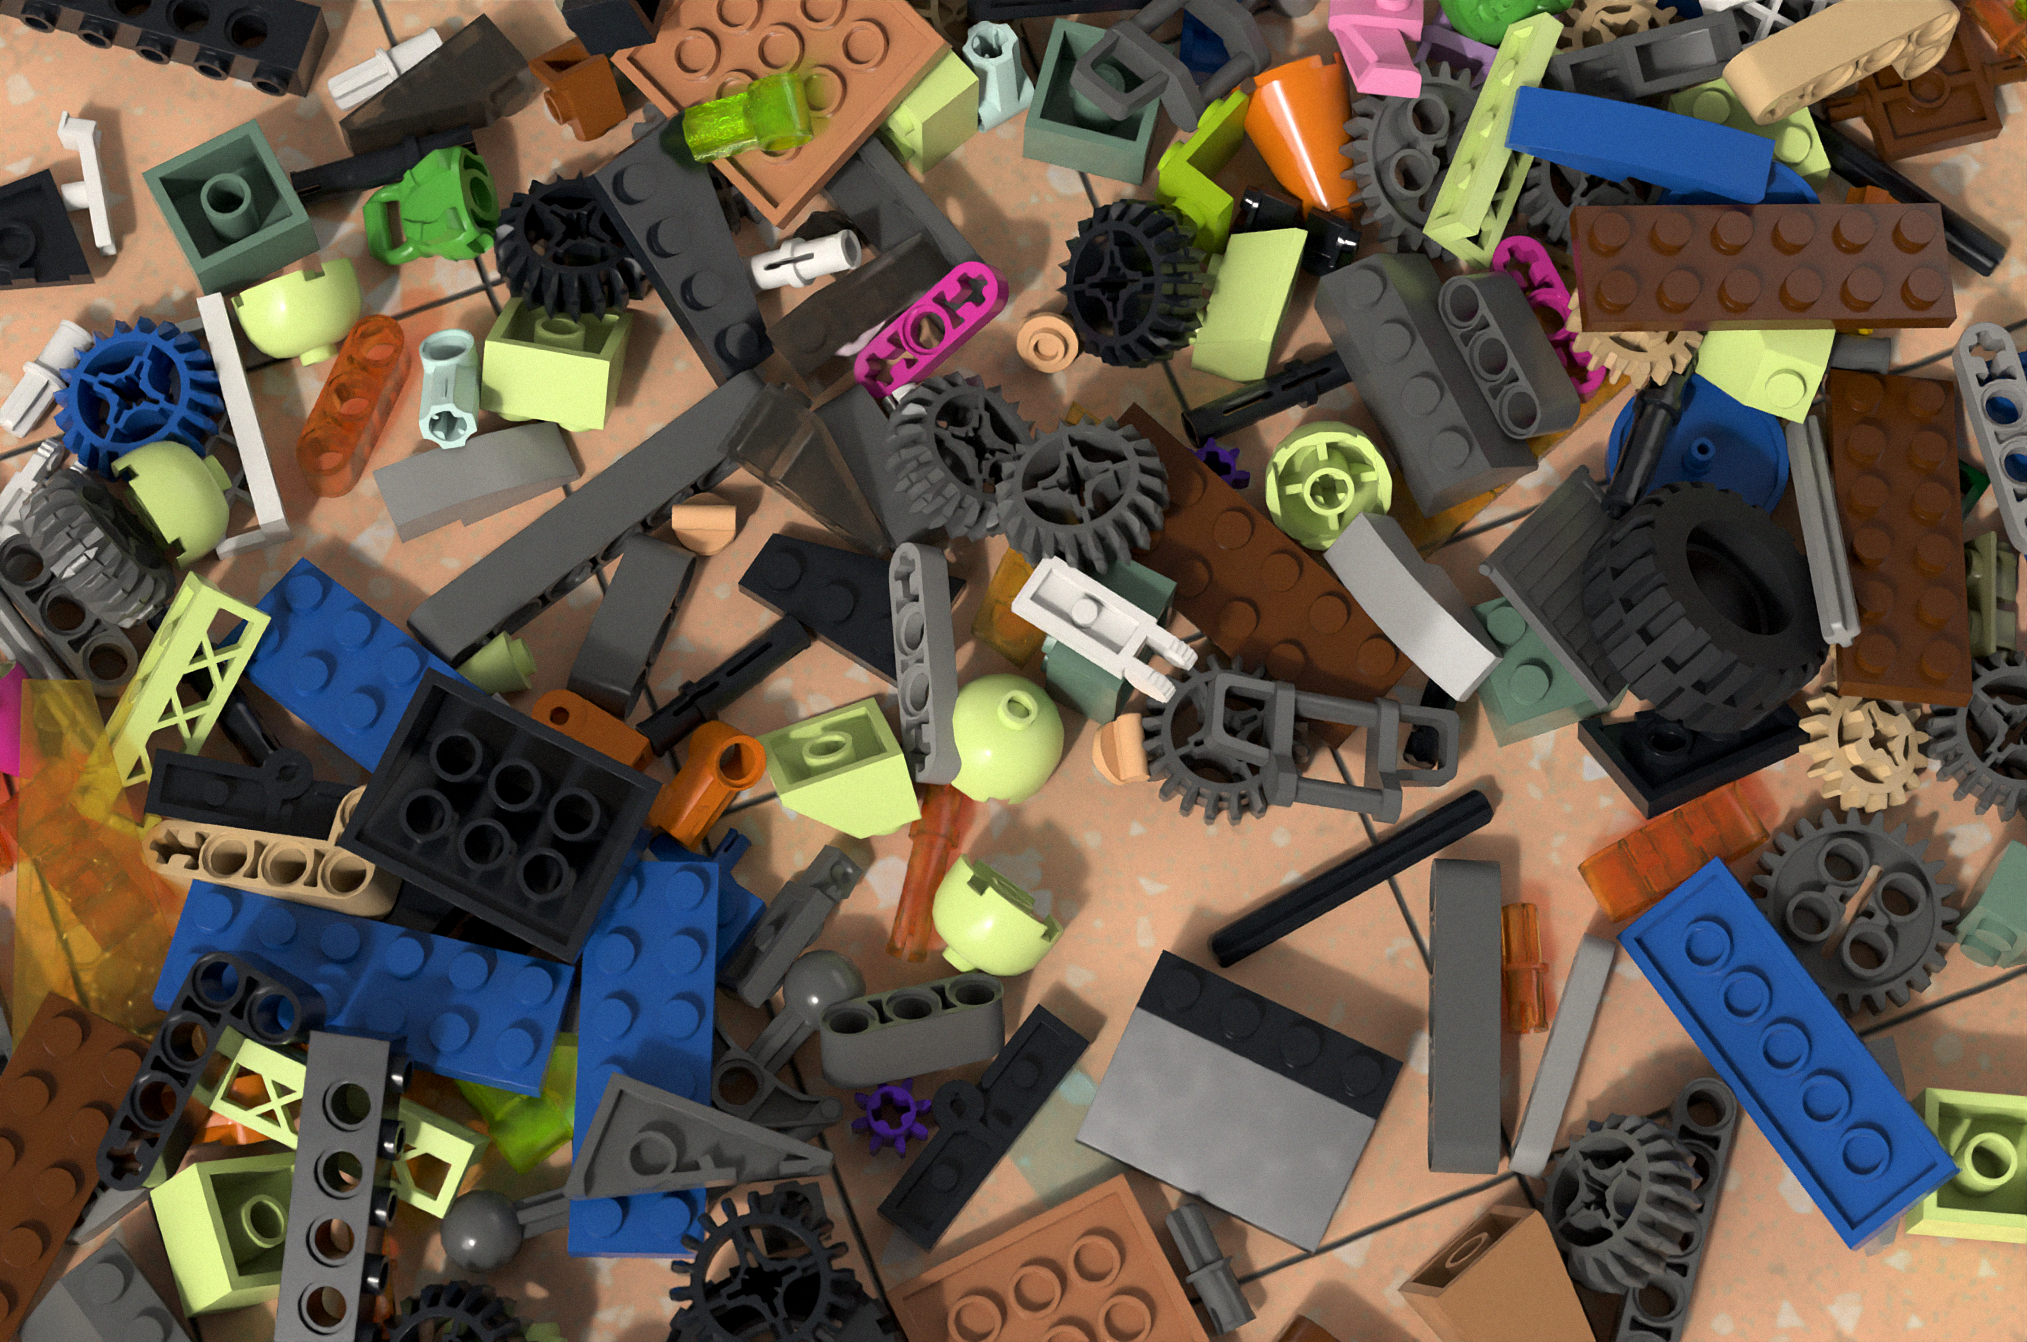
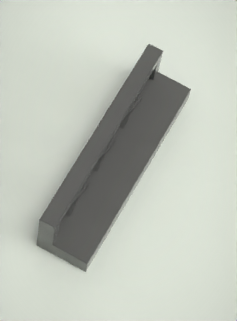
(892, 209)

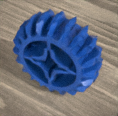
(130, 368)

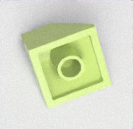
(1767, 367)
(843, 771)

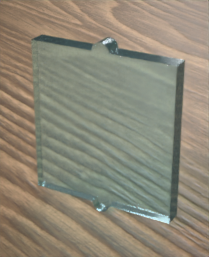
(1048, 1152)

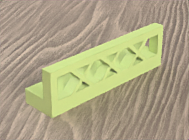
(1481, 155)
(162, 669)
(424, 1127)

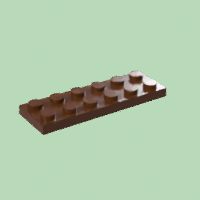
(1761, 267)
(1902, 536)
(1259, 589)
(52, 1120)

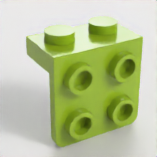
(1190, 167)

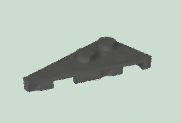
(664, 1143)

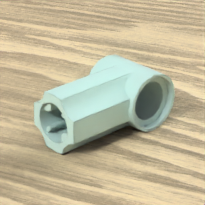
(1003, 84)
(450, 387)

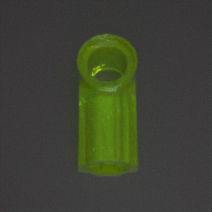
(766, 117)
(519, 1124)

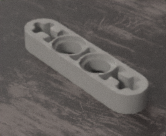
(1995, 439)
(922, 663)
(1561, 1056)

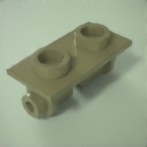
(1990, 579)

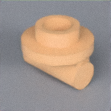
(1047, 342)
(705, 523)
(1119, 750)

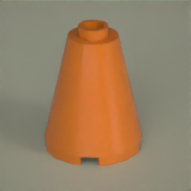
(1299, 128)

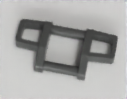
(1165, 73)
(1278, 773)

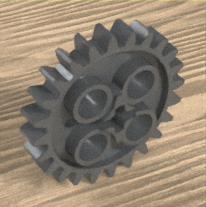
(1390, 139)
(1901, 943)

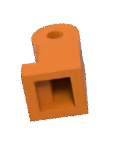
(593, 727)

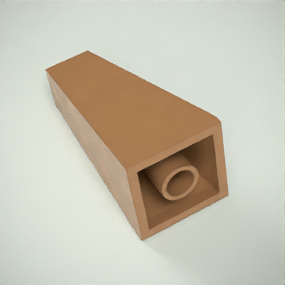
(1499, 1284)

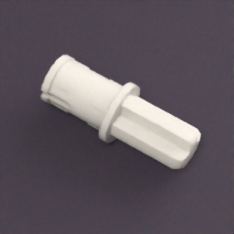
(368, 78)
(43, 378)

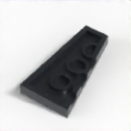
(683, 244)

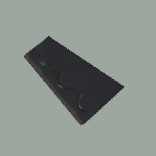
(38, 237)
(833, 596)
(1668, 765)

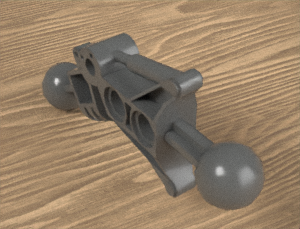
(489, 1228)

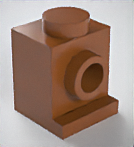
(580, 89)

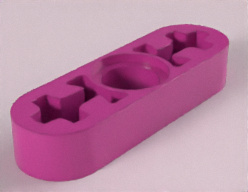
(953, 288)
(1553, 295)

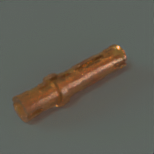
(932, 841)

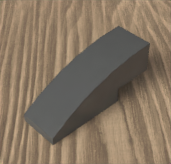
(1649, 60)

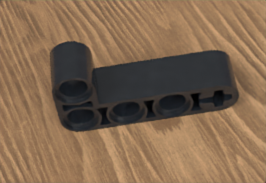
(198, 1078)

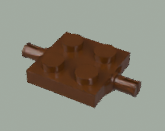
(1935, 110)

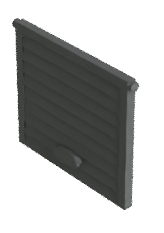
(1542, 576)

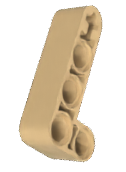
(1838, 50)
(272, 863)

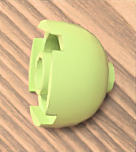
(302, 312)
(1324, 480)
(177, 497)
(1005, 738)
(990, 922)

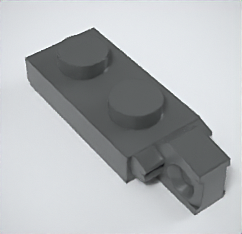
(787, 927)

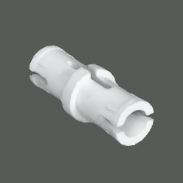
(802, 261)

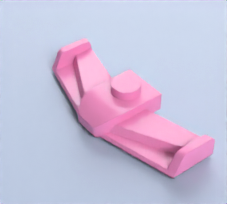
(1374, 46)

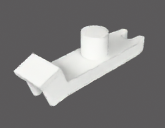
(91, 192)

